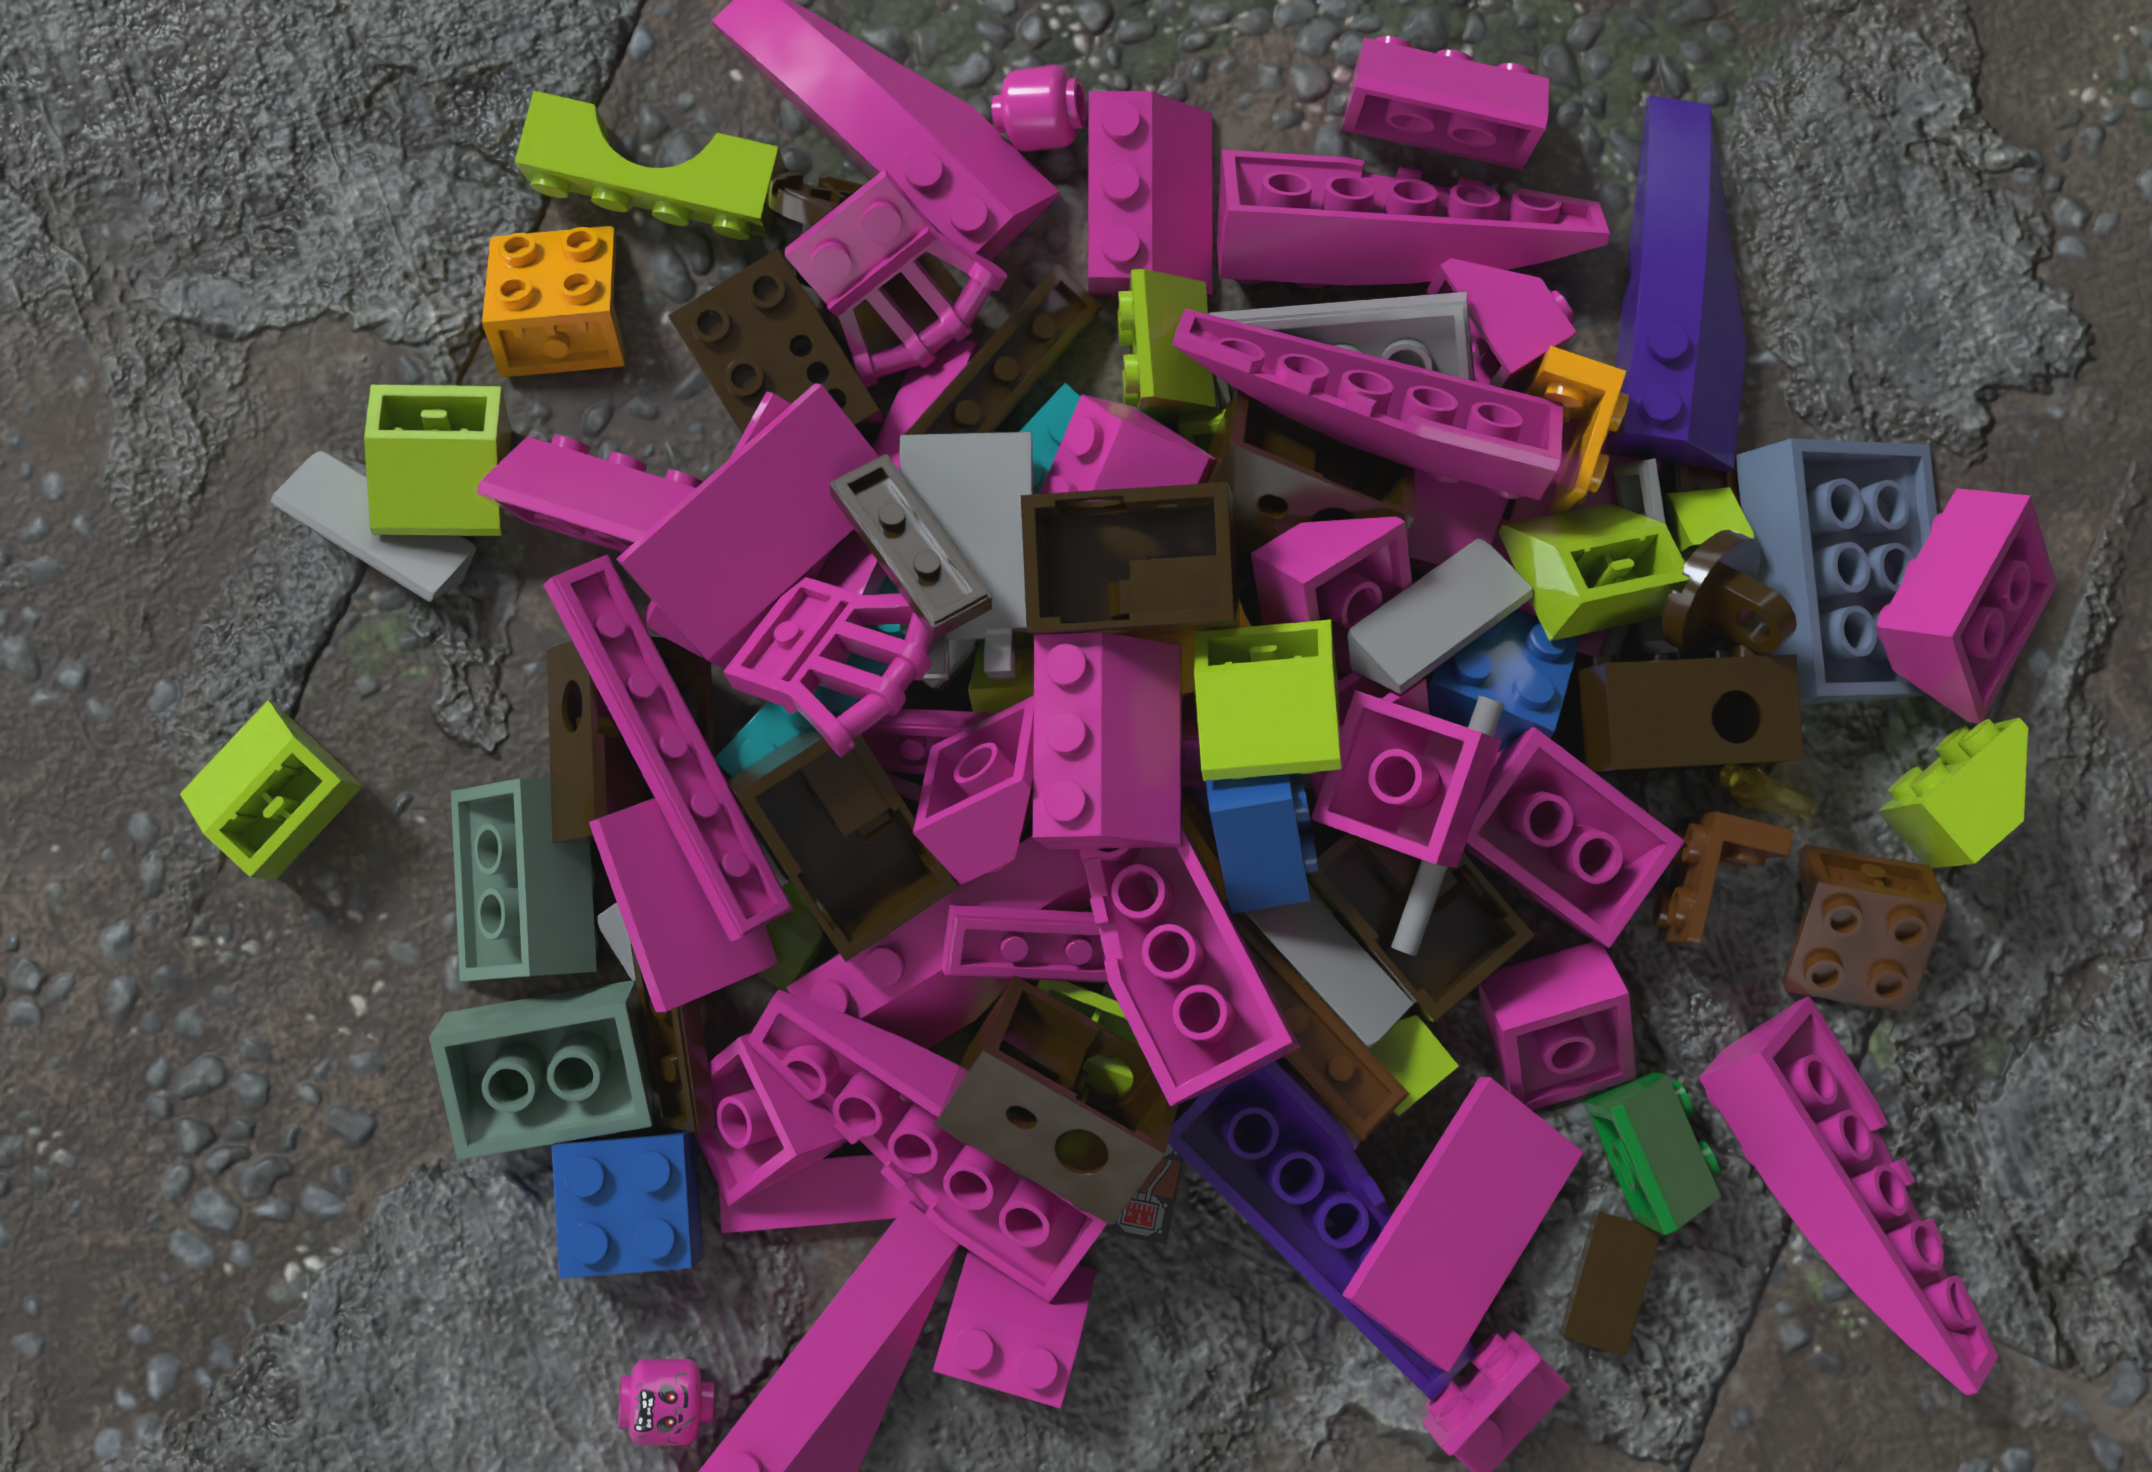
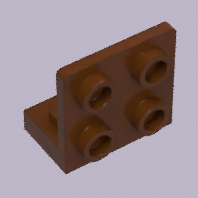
(1710, 841)
(1864, 928)

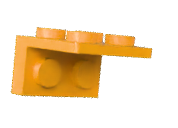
(552, 302)
(1592, 397)

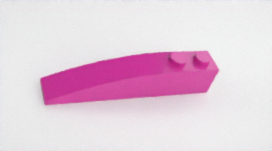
(894, 120)
(1335, 225)
(1387, 407)
(1182, 969)
(901, 977)
(889, 1100)
(1820, 1152)
(843, 1372)

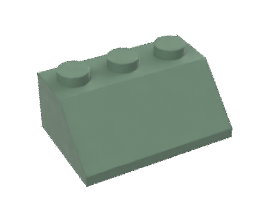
(519, 895)
(543, 1070)

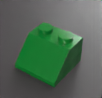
(1654, 1151)

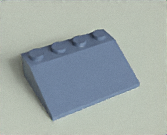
(1836, 544)

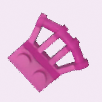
(865, 246)
(805, 637)

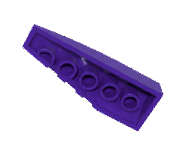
(1680, 300)
(1300, 1189)

